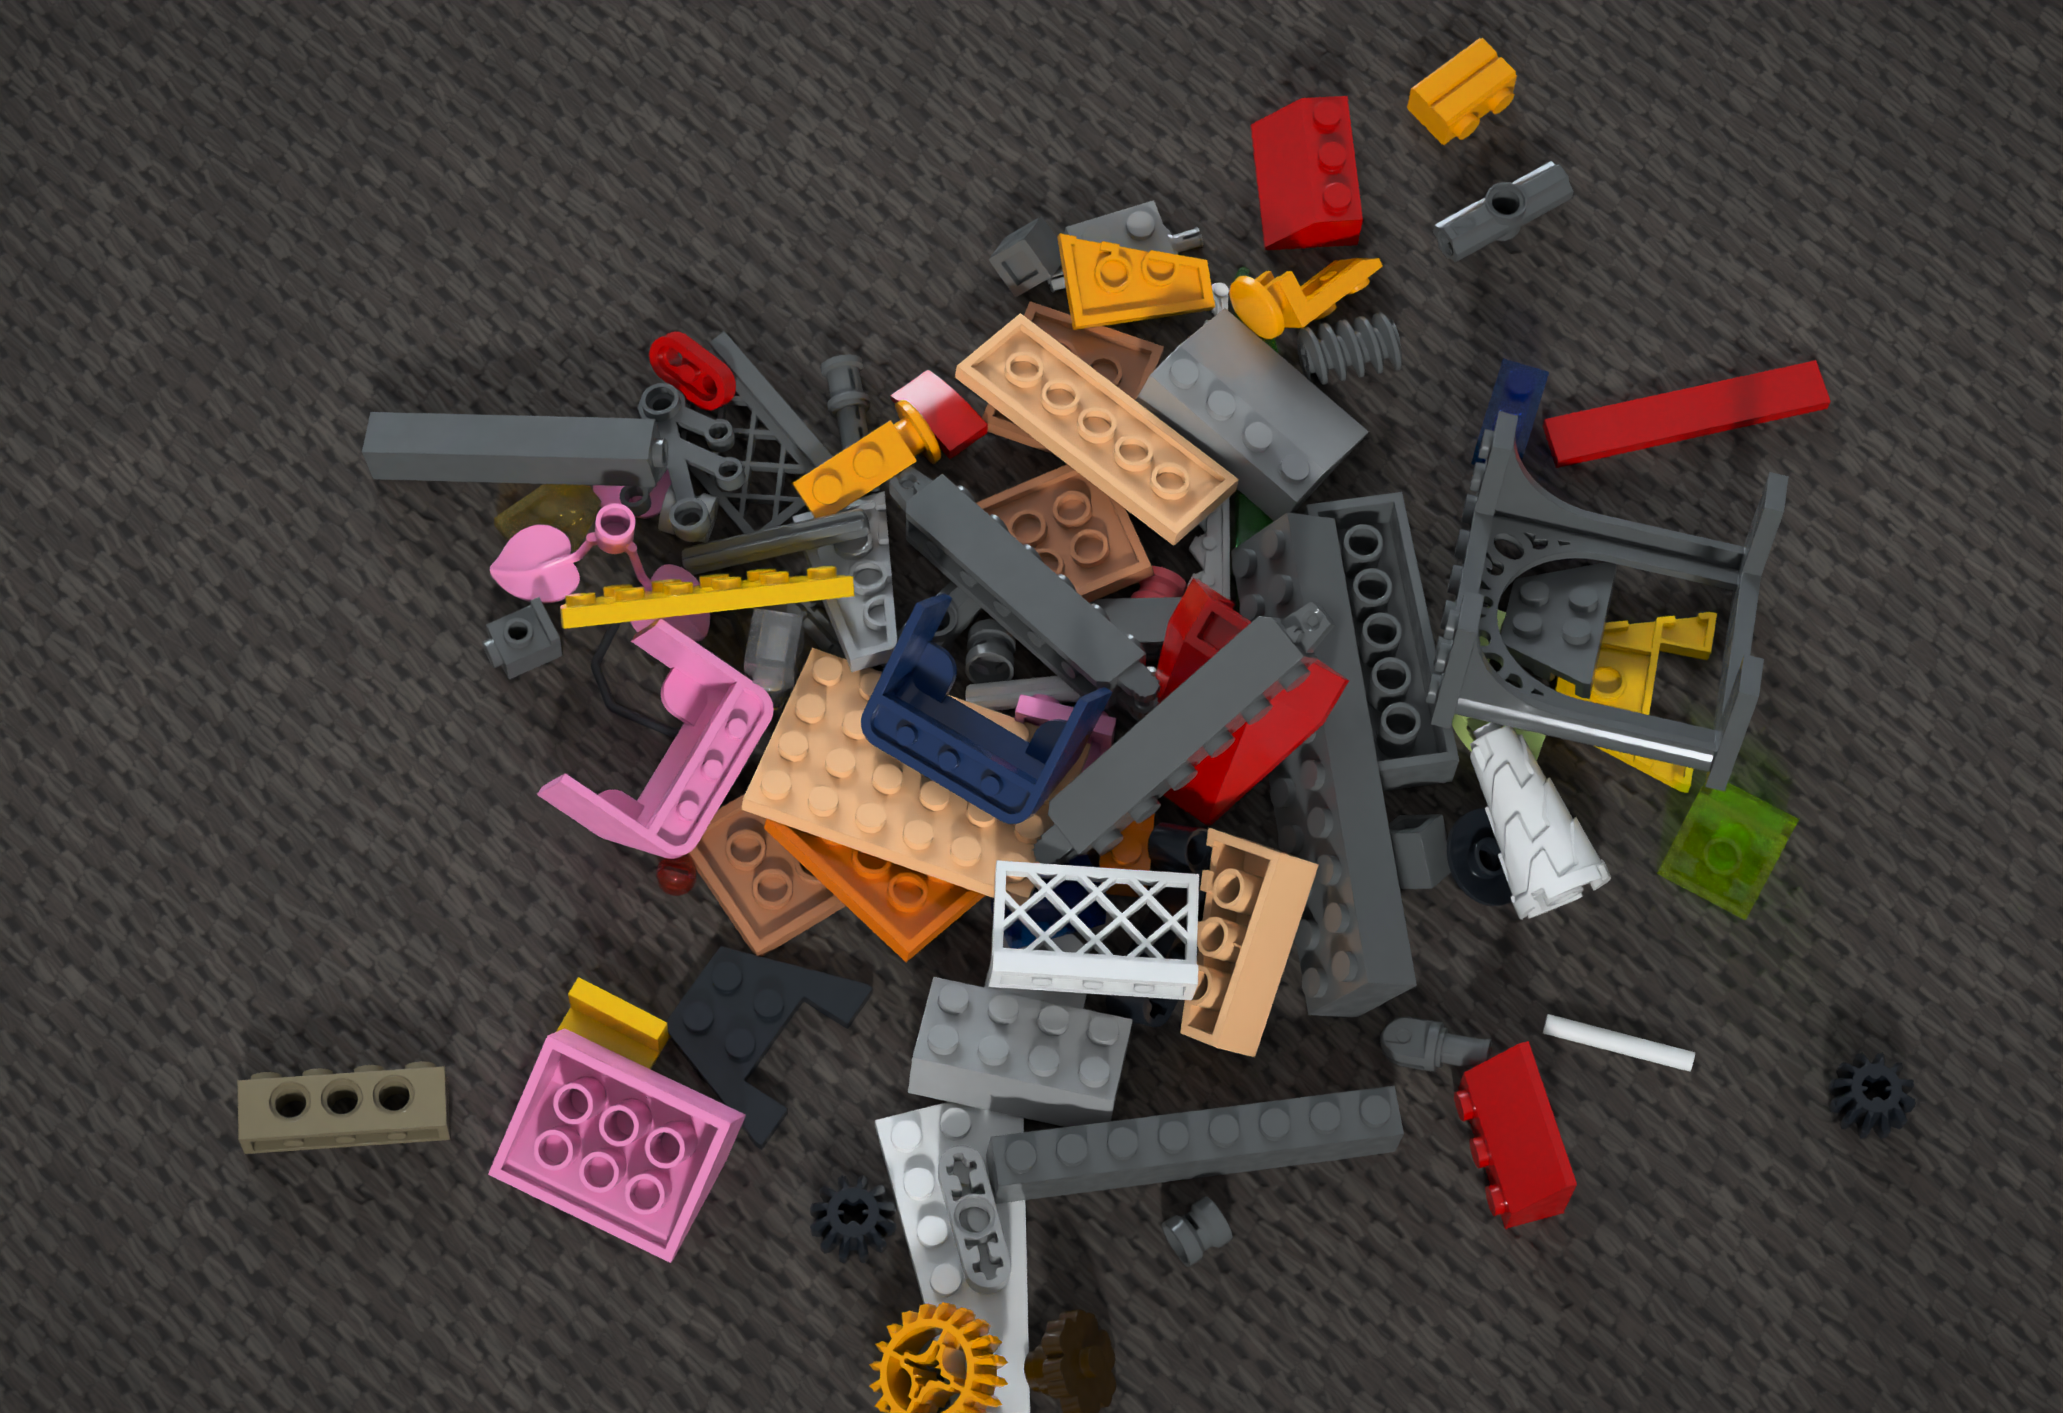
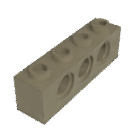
(369, 1123)

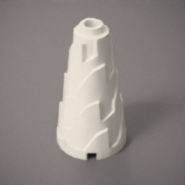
(1539, 841)

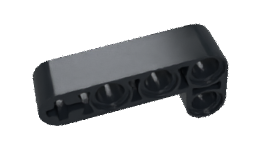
(1174, 850)

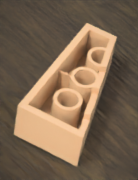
(1244, 939)

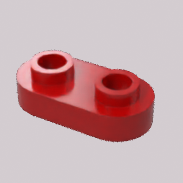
(693, 373)

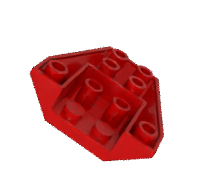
(1194, 634)

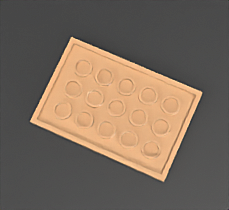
(844, 789)

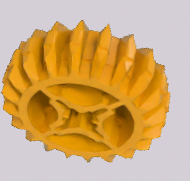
(960, 1341)

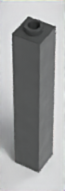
(514, 449)

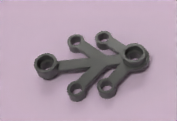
(680, 453)

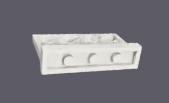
(1094, 972)

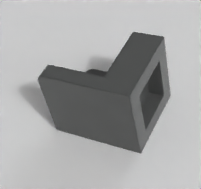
(1027, 257)
(1419, 850)

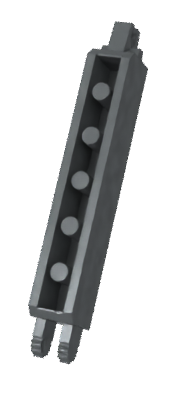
(1023, 592)
(1181, 733)

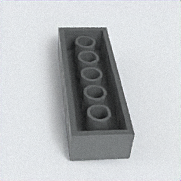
(1392, 639)

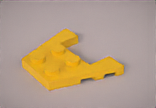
(1628, 674)

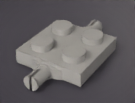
(1132, 228)

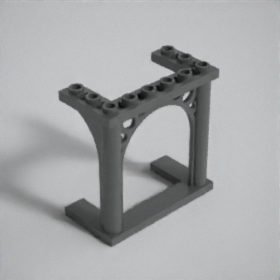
(1522, 512)

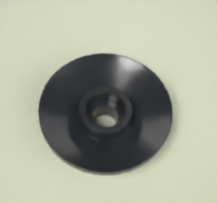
(1467, 841)

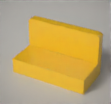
(615, 1024)

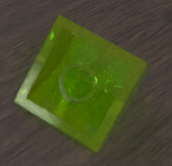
(1728, 847)

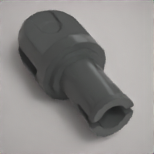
(1428, 1045)

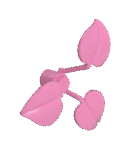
(541, 561)

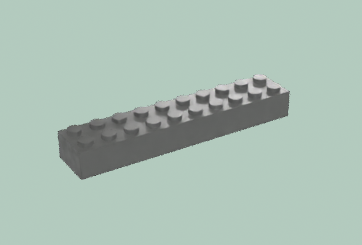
(1330, 787)

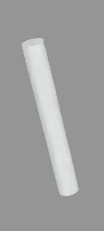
(1619, 1042)

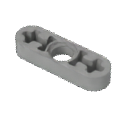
(950, 1188)

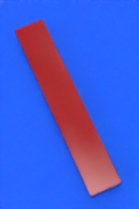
(1686, 413)

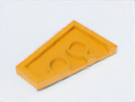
(1129, 285)

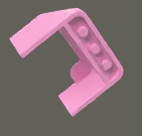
(720, 729)

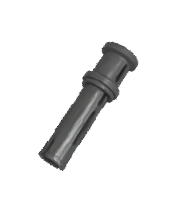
(847, 399)

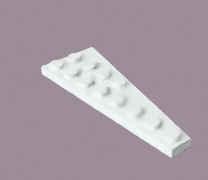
(911, 1153)

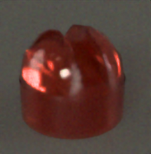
(674, 880)

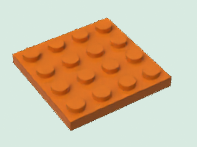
(892, 900)

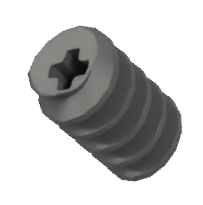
(1349, 347)

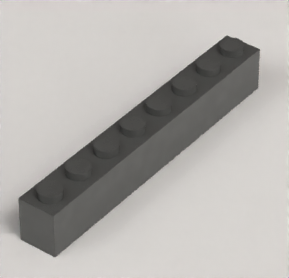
(1193, 1144)

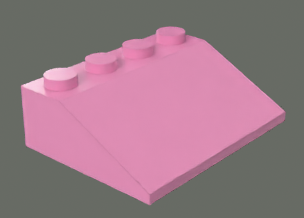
(615, 1143)

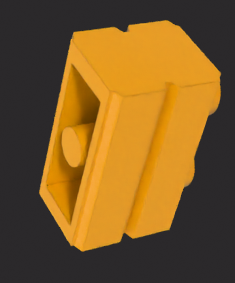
(1463, 92)

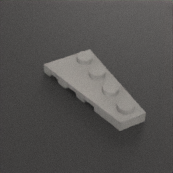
(867, 620)

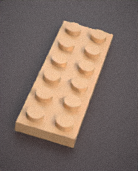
(1097, 429)

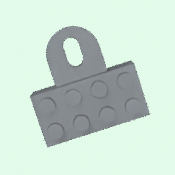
(1020, 1050)

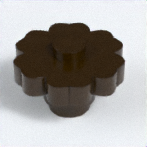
(1073, 1363)

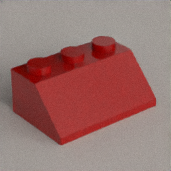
(1307, 175)
(1515, 1137)

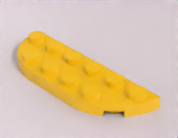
(713, 594)

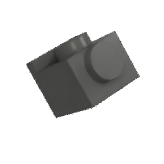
(519, 656)

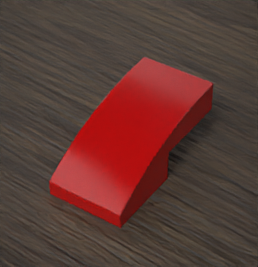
(945, 411)

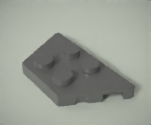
(1560, 622)

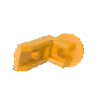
(1280, 302)
(868, 462)

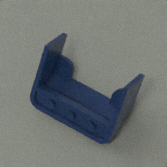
(959, 747)

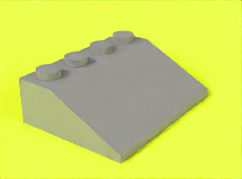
(1251, 414)

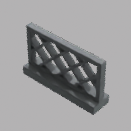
(781, 425)

